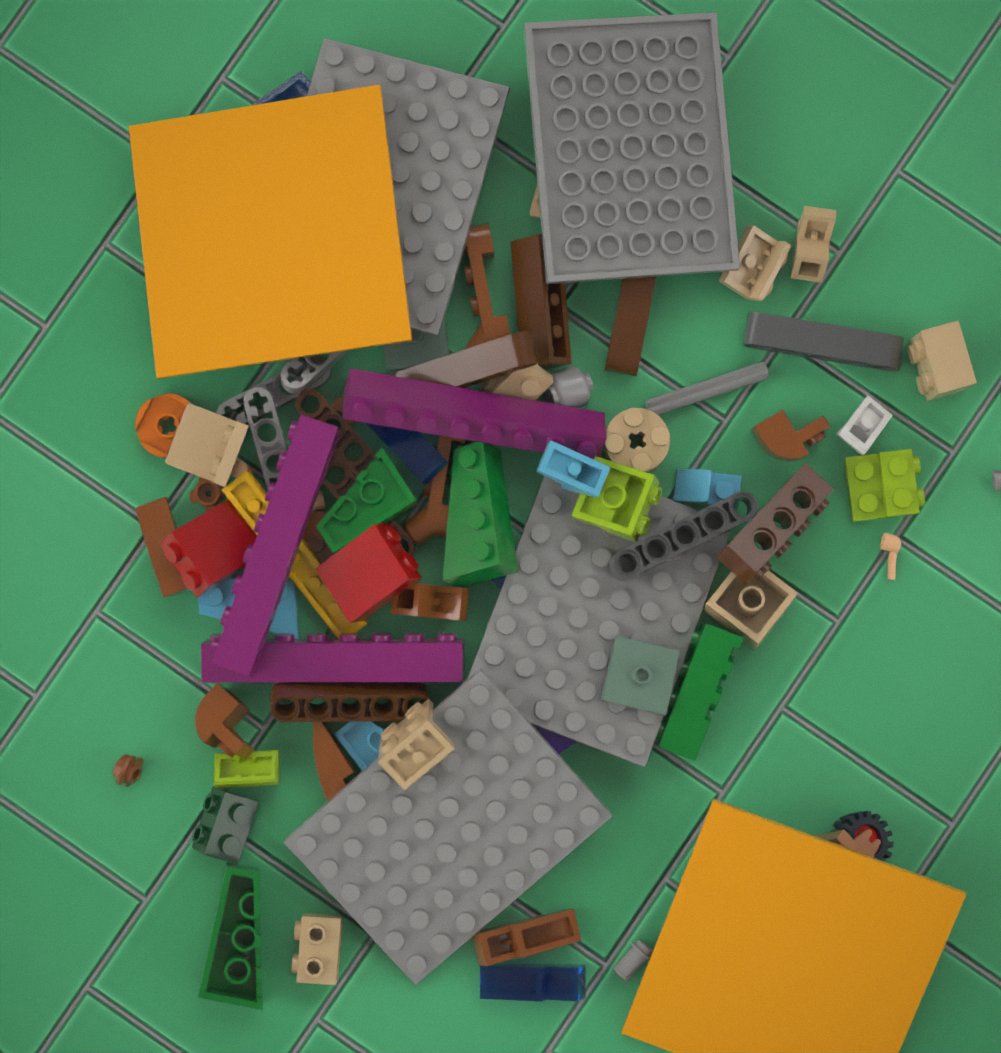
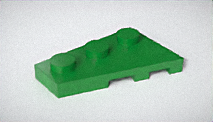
(373, 499)

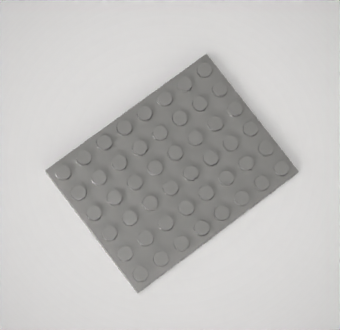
(631, 147)
(439, 152)
(564, 608)
(460, 841)

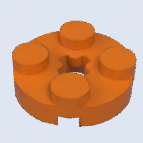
(149, 418)

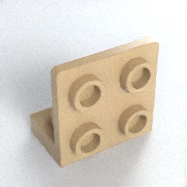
(206, 444)
(413, 745)

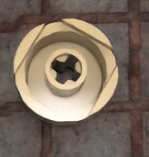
(633, 423)

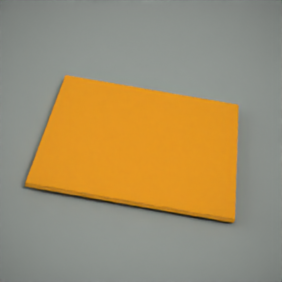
(269, 232)
(789, 946)

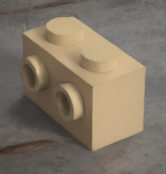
(318, 948)

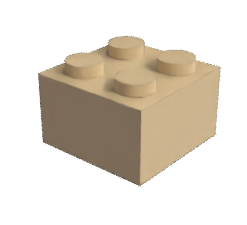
(941, 361)
(750, 607)

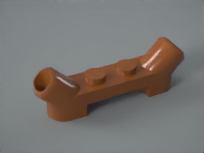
(480, 247)
(434, 517)

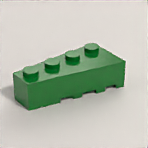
(479, 519)
(698, 690)
(234, 948)

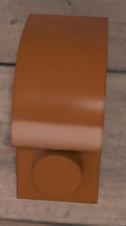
(783, 442)
(432, 602)
(216, 719)

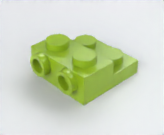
(883, 485)
(621, 503)

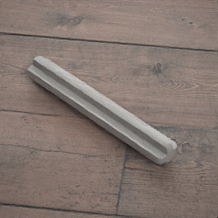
(708, 388)

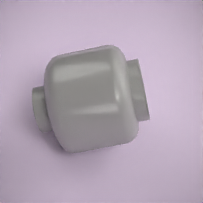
(569, 387)

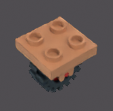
(862, 834)

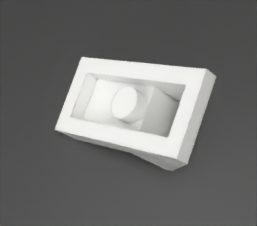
(864, 425)

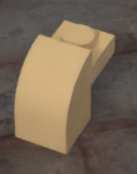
(812, 244)

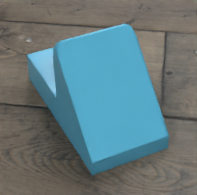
(573, 470)
(704, 486)

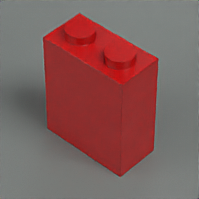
(209, 547)
(369, 572)

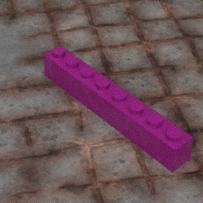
(471, 414)
(275, 546)
(349, 659)

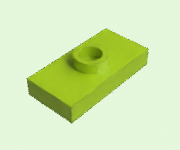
(257, 770)

